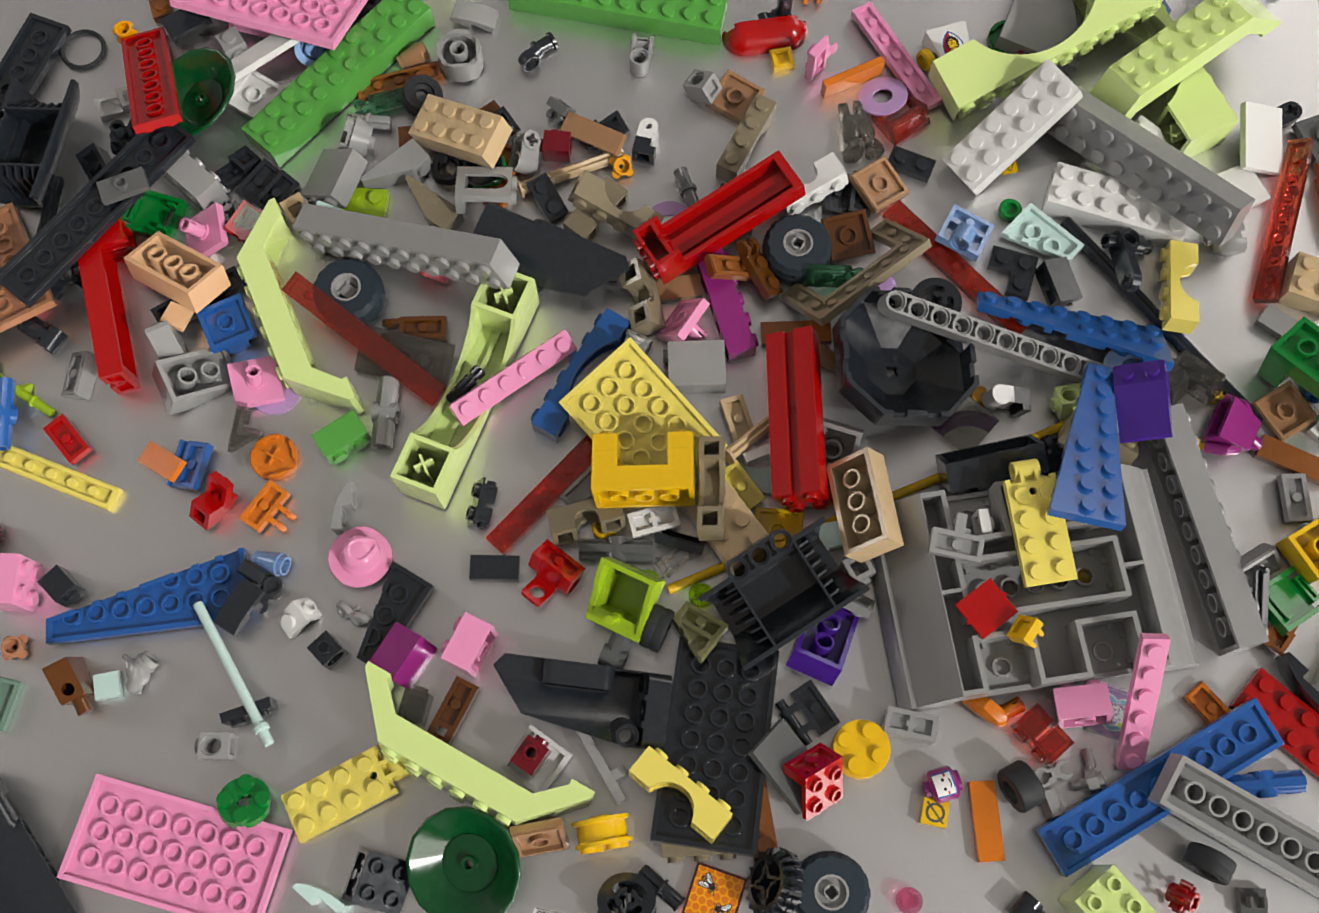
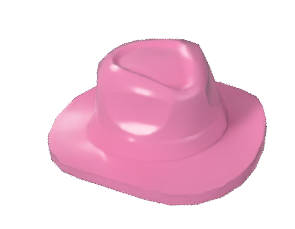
(360, 557)

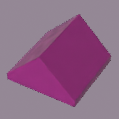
(403, 655)

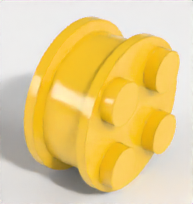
(863, 748)
(602, 831)

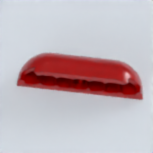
(762, 35)

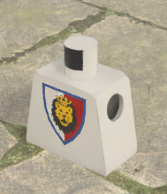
(945, 38)

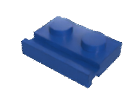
(197, 458)

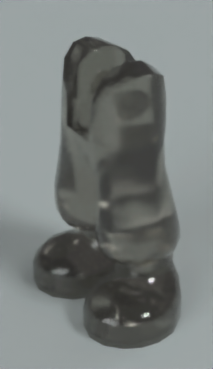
(857, 128)

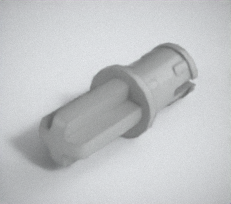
(378, 122)

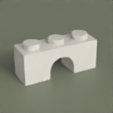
(830, 178)

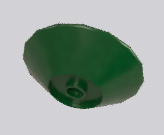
(203, 87)
(440, 868)

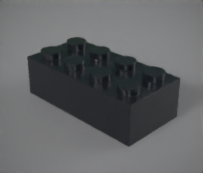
(987, 463)

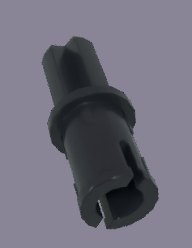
(662, 888)

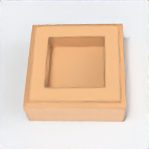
(177, 316)

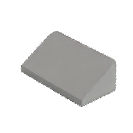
(80, 376)
(1261, 555)

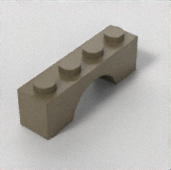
(753, 125)
(591, 196)
(712, 488)

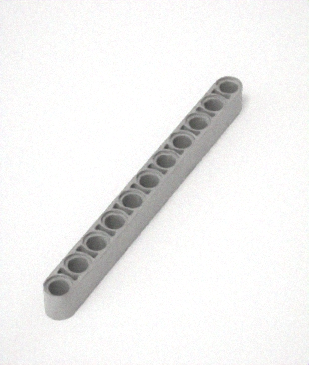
(991, 333)

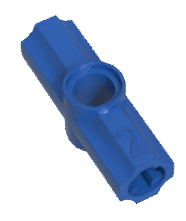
(8, 412)
(1271, 784)

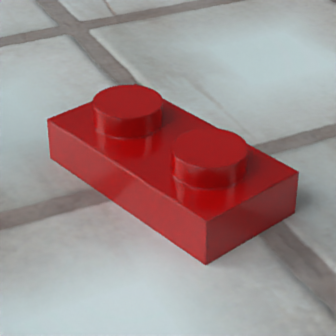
(67, 439)

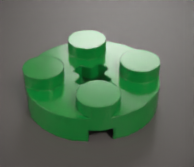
(241, 788)

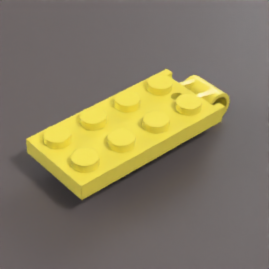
(1039, 539)
(341, 793)

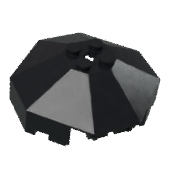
(930, 369)

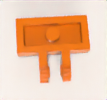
(265, 507)

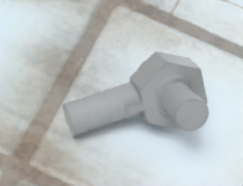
(1093, 779)

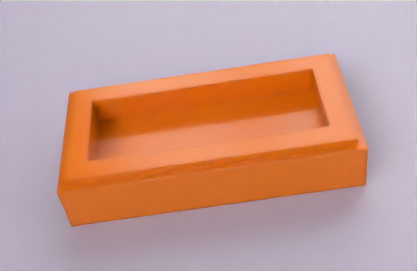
(162, 461)

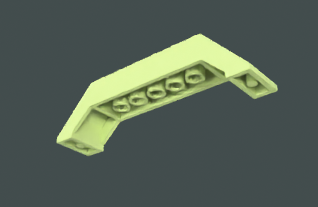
(1180, 51)
(279, 323)
(459, 773)

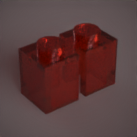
(1050, 744)

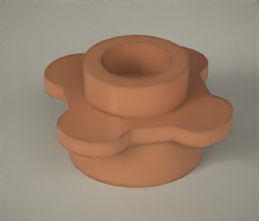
(8, 647)

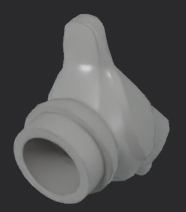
(139, 670)

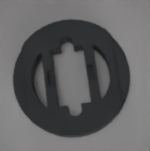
(446, 178)

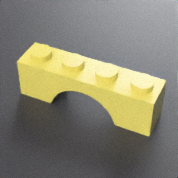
(1178, 310)
(655, 772)

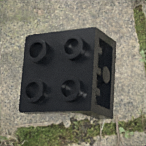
(377, 882)

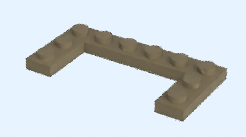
(905, 247)

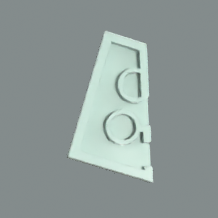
(1042, 234)

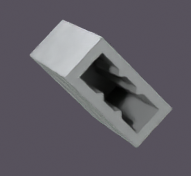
(335, 177)
(696, 366)

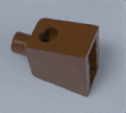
(71, 683)

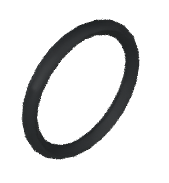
(92, 64)

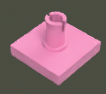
(205, 230)
(683, 321)
(255, 382)

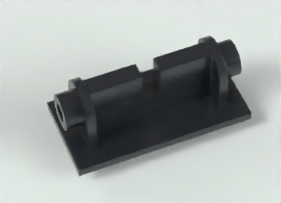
(482, 494)

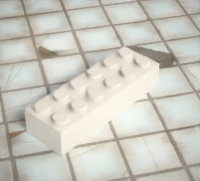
(1013, 126)
(1107, 205)

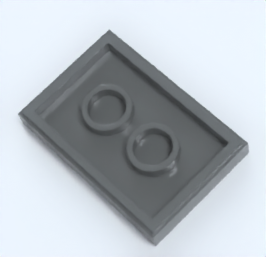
(770, 755)

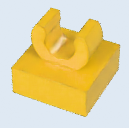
(1025, 630)

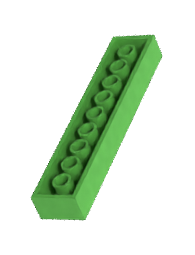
(679, 19)
(337, 78)

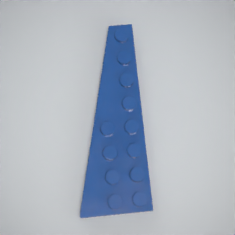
(1080, 326)
(1090, 469)
(154, 605)

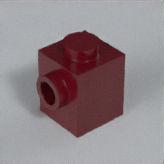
(556, 146)
(531, 754)

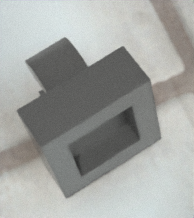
(559, 107)
(1251, 900)

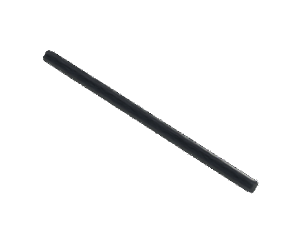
(1146, 306)

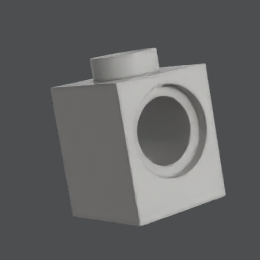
(702, 86)
(226, 749)

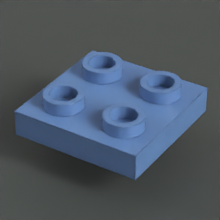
(964, 232)

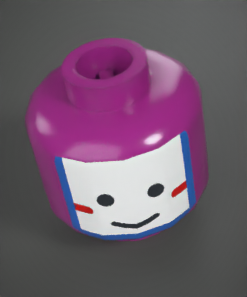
(942, 784)

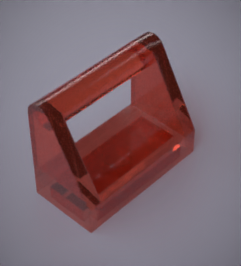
(906, 123)

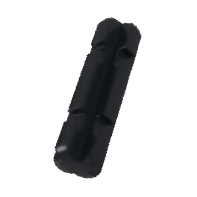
(466, 384)

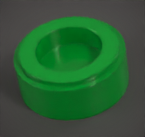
(1009, 210)

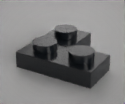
(1018, 266)

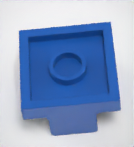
(228, 325)

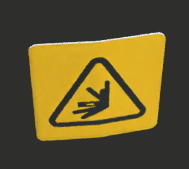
(1013, 168)

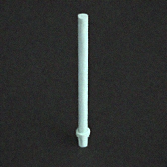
(261, 727)

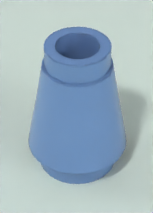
(273, 562)

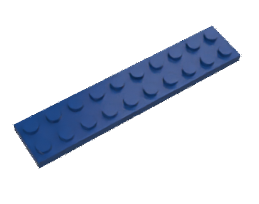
(1122, 806)

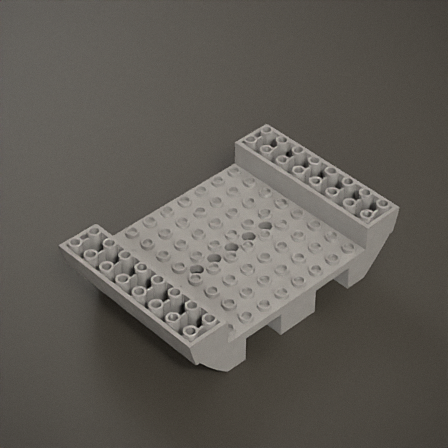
(1086, 626)

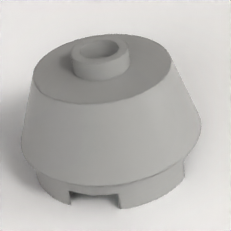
(357, 135)

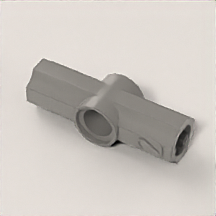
(385, 413)

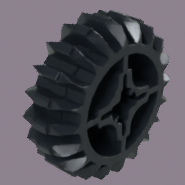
(775, 882)

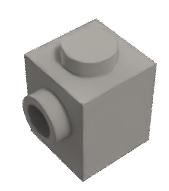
(231, 42)

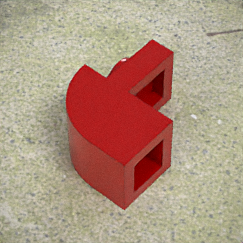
(214, 503)

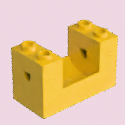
(643, 484)

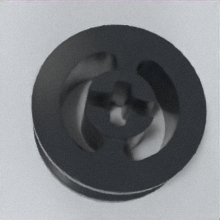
(941, 292)
(615, 890)

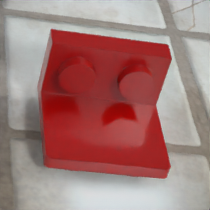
(821, 778)

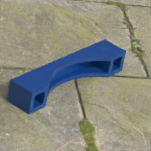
(605, 337)

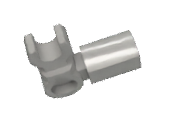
(1048, 776)

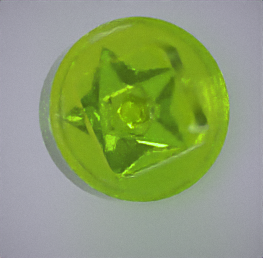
(696, 591)

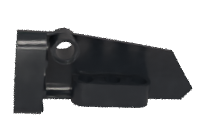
(552, 254)
(590, 697)
(26, 872)

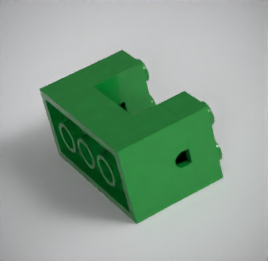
(1295, 357)

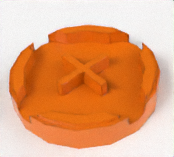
(274, 457)

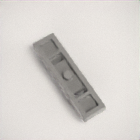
(609, 777)

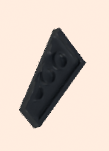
(400, 602)

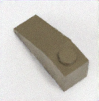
(434, 208)

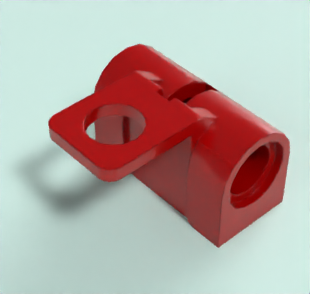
(554, 572)

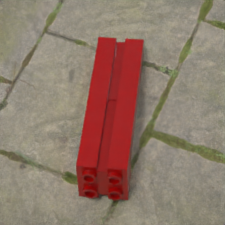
(718, 218)
(107, 308)
(796, 420)

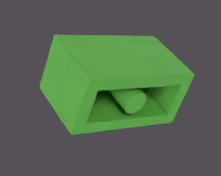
(342, 437)

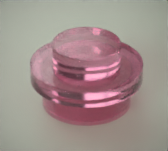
(909, 900)

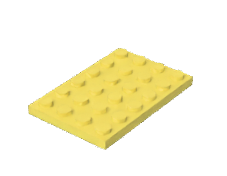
(638, 403)

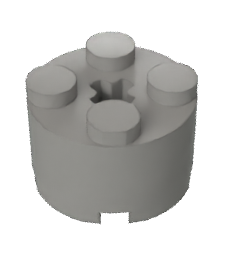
(460, 56)

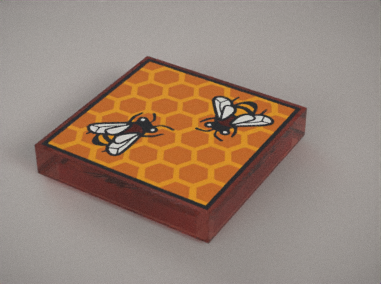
(714, 891)

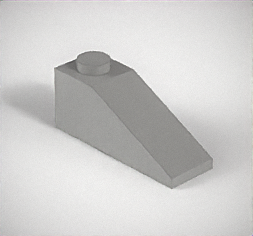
(405, 161)

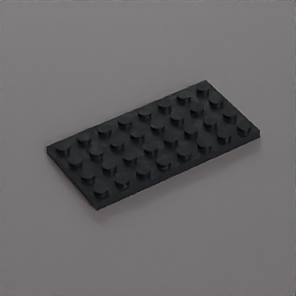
(711, 728)

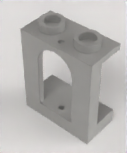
(503, 195)

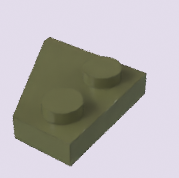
(699, 629)

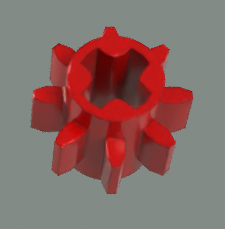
(1182, 897)

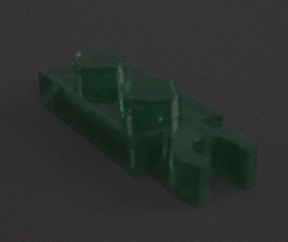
(381, 103)
(828, 275)

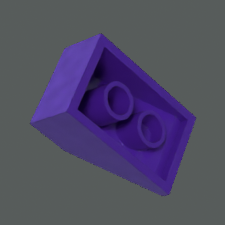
(1143, 401)
(824, 647)

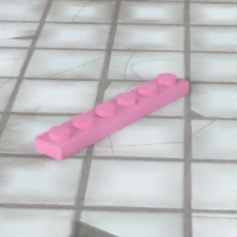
(895, 55)
(512, 377)
(1142, 700)

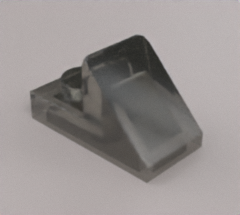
(241, 435)

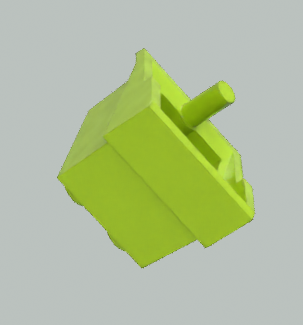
(623, 597)

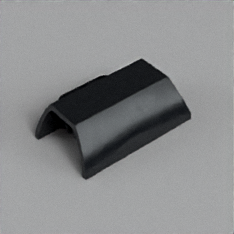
(32, 143)
(782, 593)

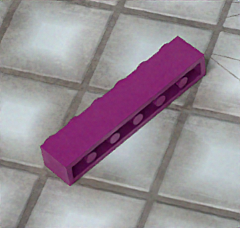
(728, 314)

